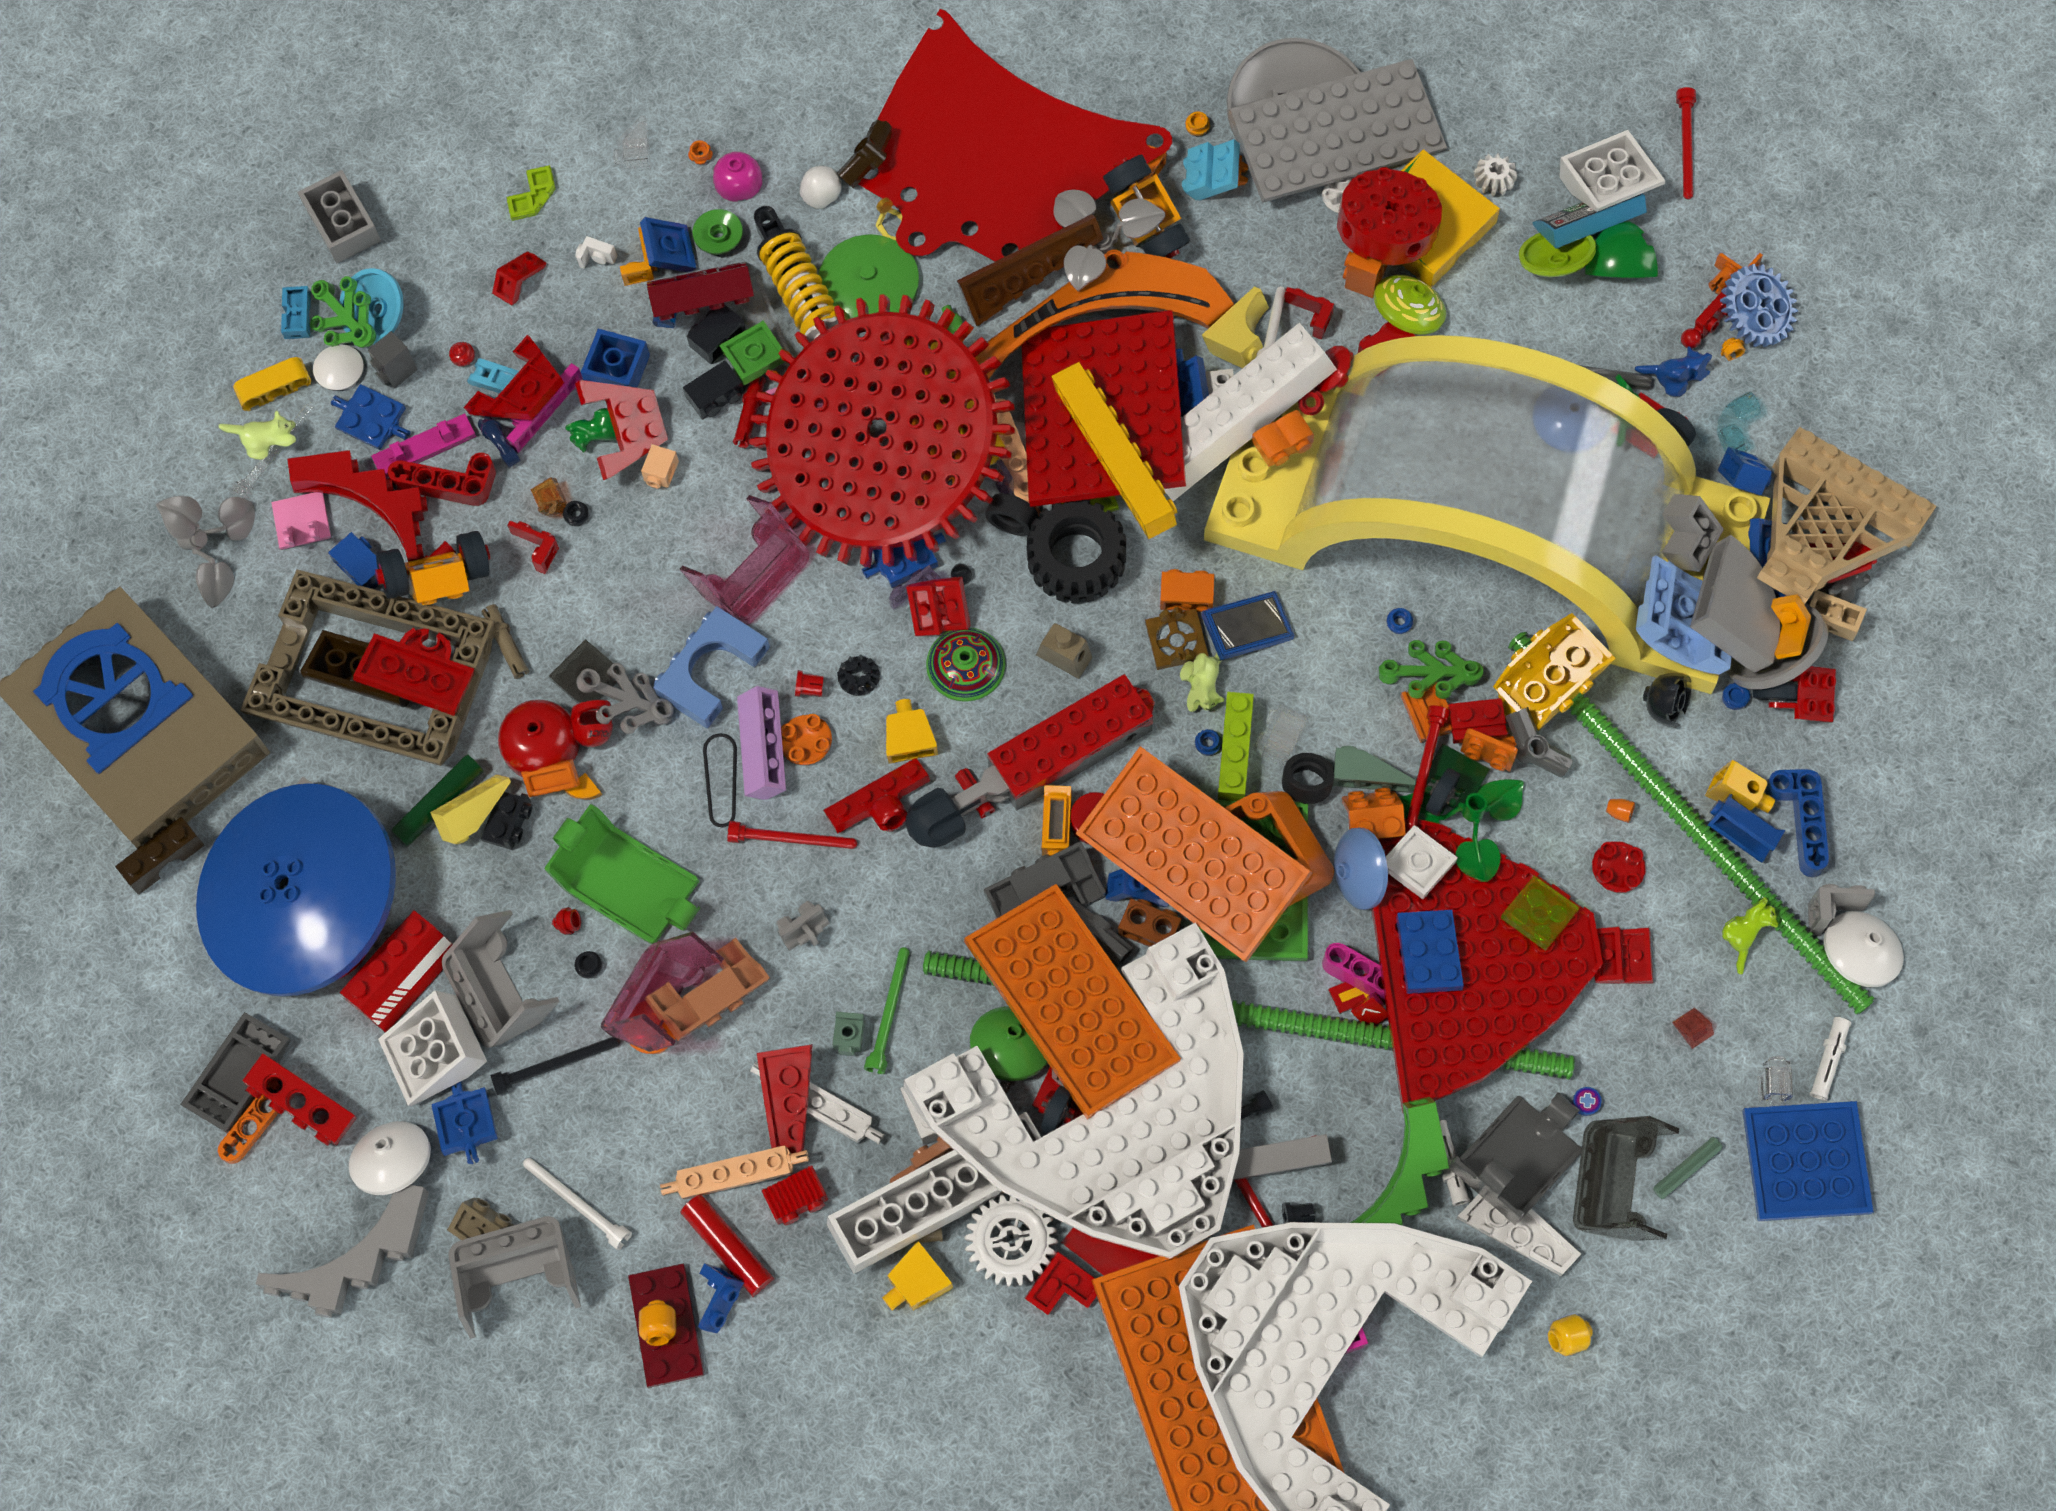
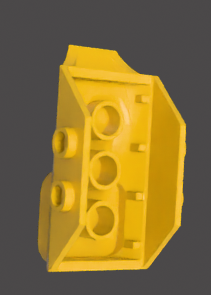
(1552, 670)

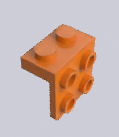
(1497, 752)
(1376, 811)

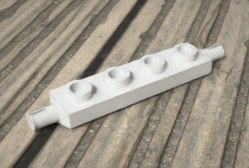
(837, 1114)

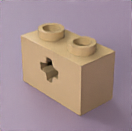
(1839, 615)

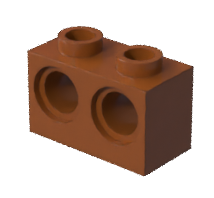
(1146, 932)

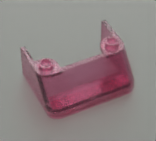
(762, 573)
(672, 960)

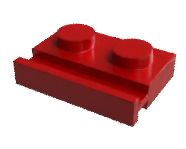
(1481, 716)

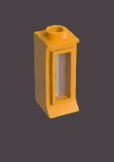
(1056, 819)

